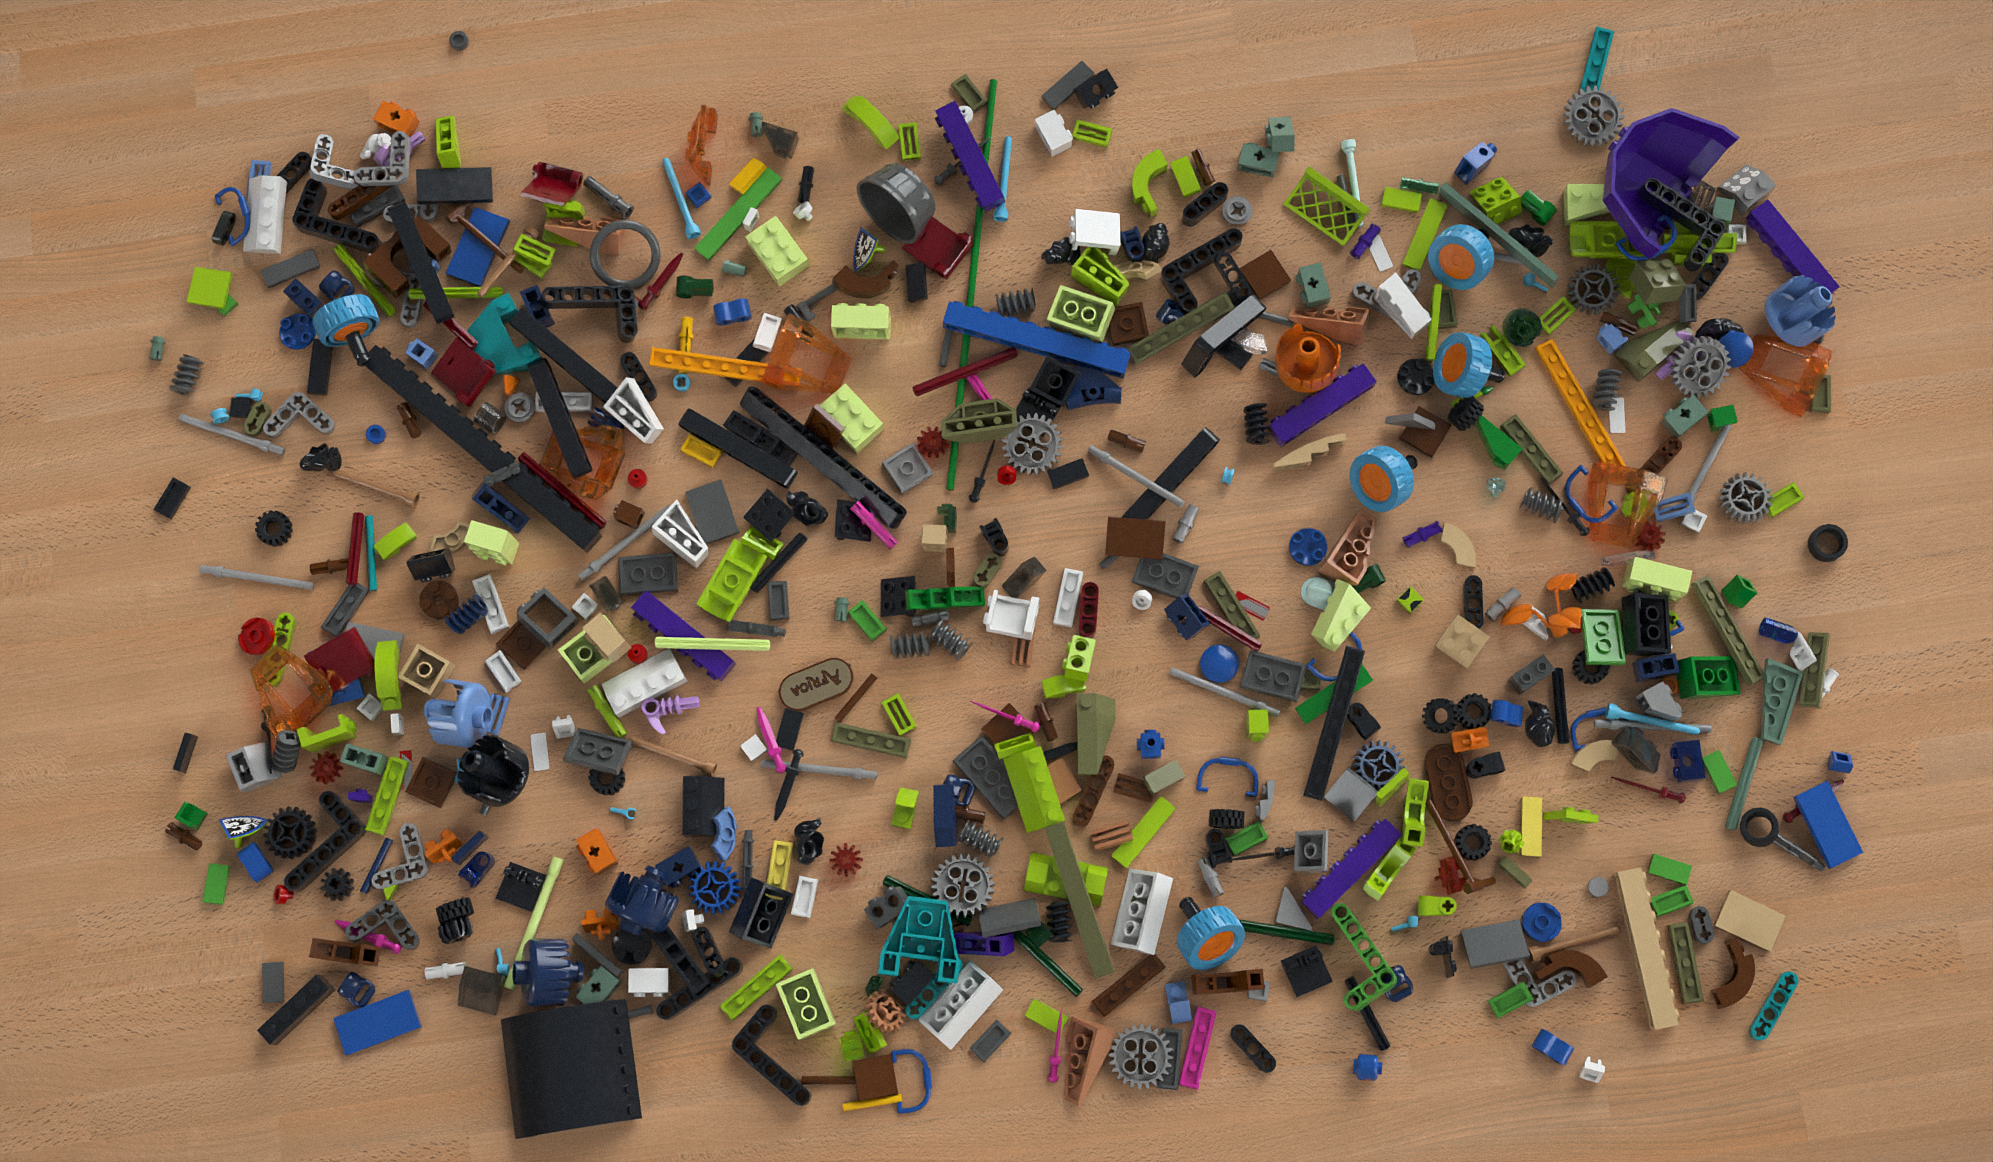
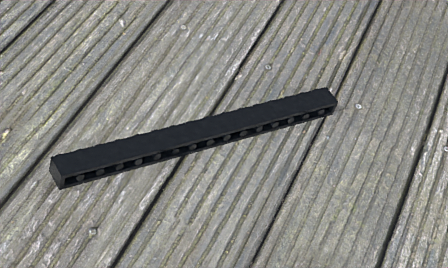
(482, 449)

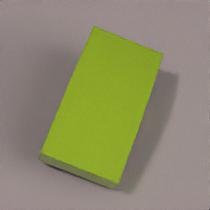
(1185, 176)
(394, 540)
(1059, 686)

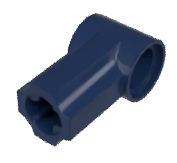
(1169, 312)

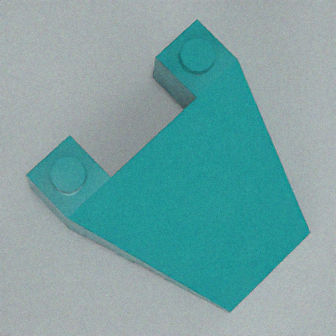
(495, 341)
(922, 933)

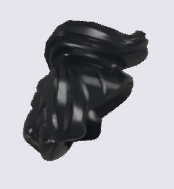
(1532, 239)
(1156, 242)
(1061, 252)
(1718, 328)
(321, 458)
(806, 509)
(1539, 725)
(808, 841)

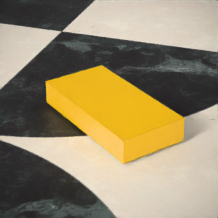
(747, 176)
(701, 451)

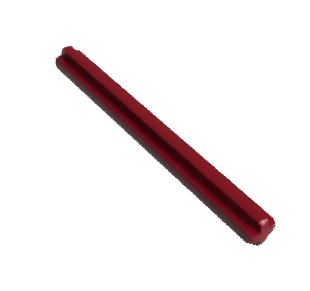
(965, 371)
(562, 490)

